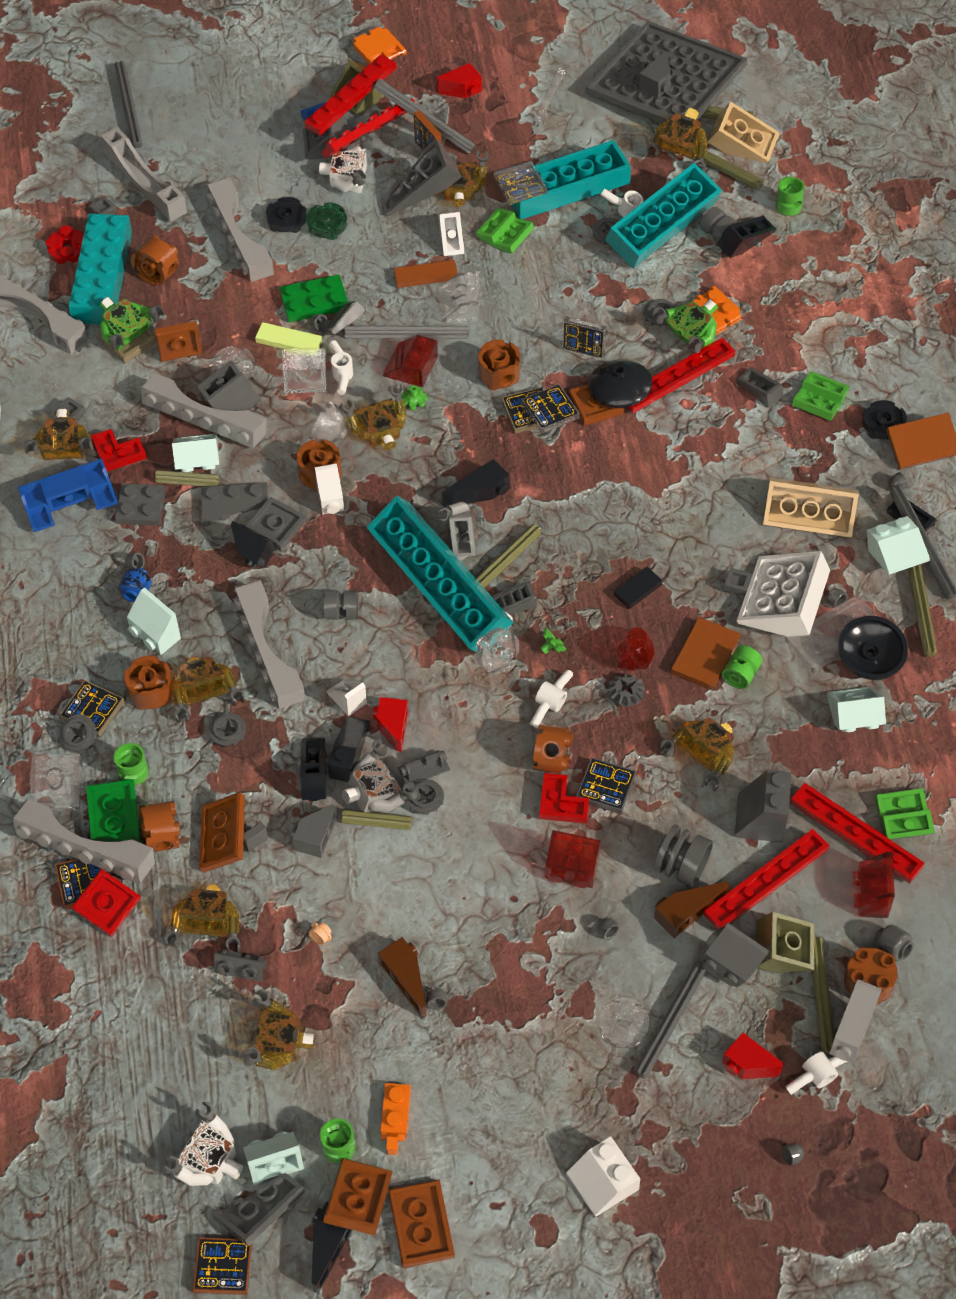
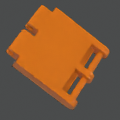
(377, 42)
(727, 311)

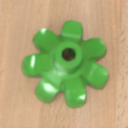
(414, 396)
(551, 642)

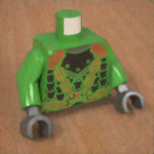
(125, 321)
(690, 323)

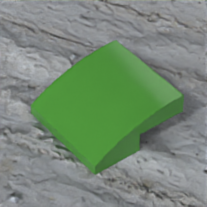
(504, 230)
(820, 396)
(904, 814)

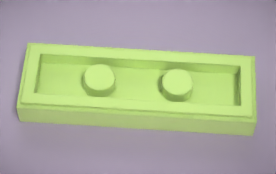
(286, 338)

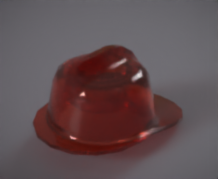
(636, 650)

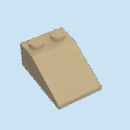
(743, 134)

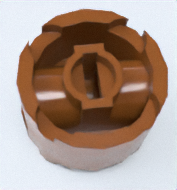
(155, 261)
(499, 364)
(314, 455)
(148, 683)
(546, 761)
(159, 826)
(874, 968)

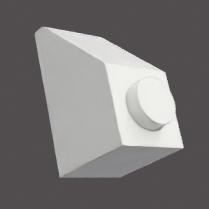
(451, 233)
(329, 489)

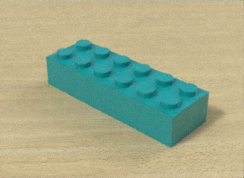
(577, 178)
(663, 215)
(100, 266)

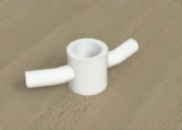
(626, 204)
(341, 367)
(550, 697)
(819, 1070)

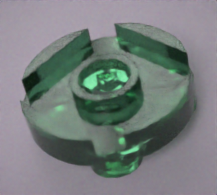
(327, 229)

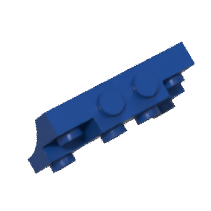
(65, 490)

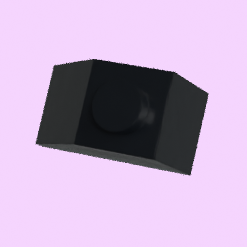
(252, 545)

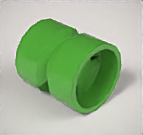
(790, 196)
(742, 667)
(131, 763)
(337, 1140)

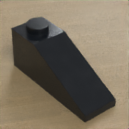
(745, 235)
(479, 485)
(347, 748)
(313, 769)
(327, 1246)

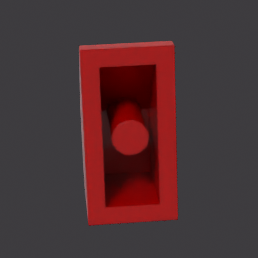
(460, 82)
(392, 720)
(750, 1060)

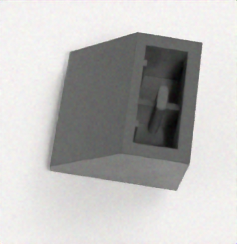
(229, 389)

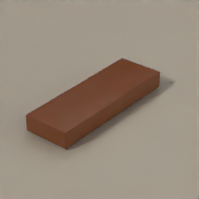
(425, 273)

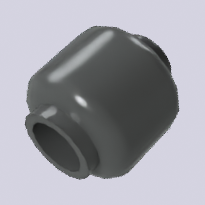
(894, 941)

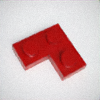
(115, 454)
(557, 805)

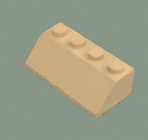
(811, 507)

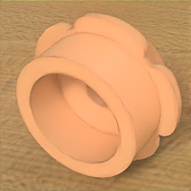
(320, 933)

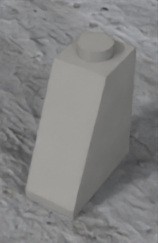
(855, 1021)

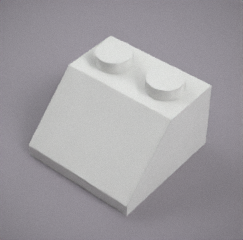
(603, 1176)

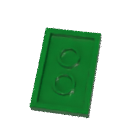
(313, 297)
(113, 811)

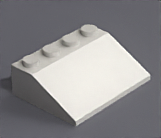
(785, 593)

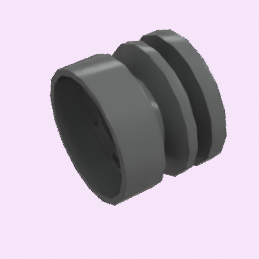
(680, 854)

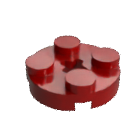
(62, 237)

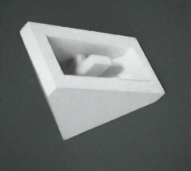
(348, 695)

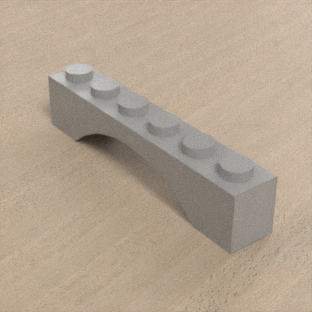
(161, 194)
(253, 256)
(66, 331)
(238, 426)
(283, 679)
(124, 858)

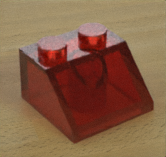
(413, 360)
(572, 859)
(874, 886)

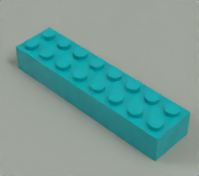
(437, 572)

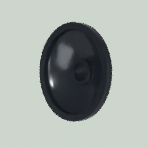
(620, 383)
(877, 637)

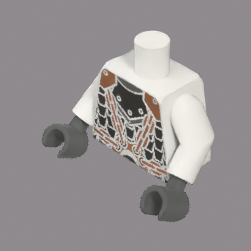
(348, 167)
(207, 1154)

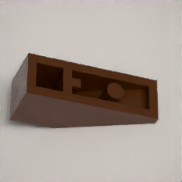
(687, 906)
(402, 967)

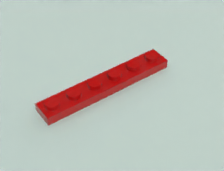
(350, 95)
(374, 123)
(686, 371)
(855, 831)
(766, 879)

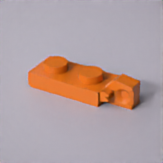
(395, 1115)

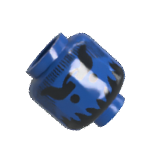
(133, 582)

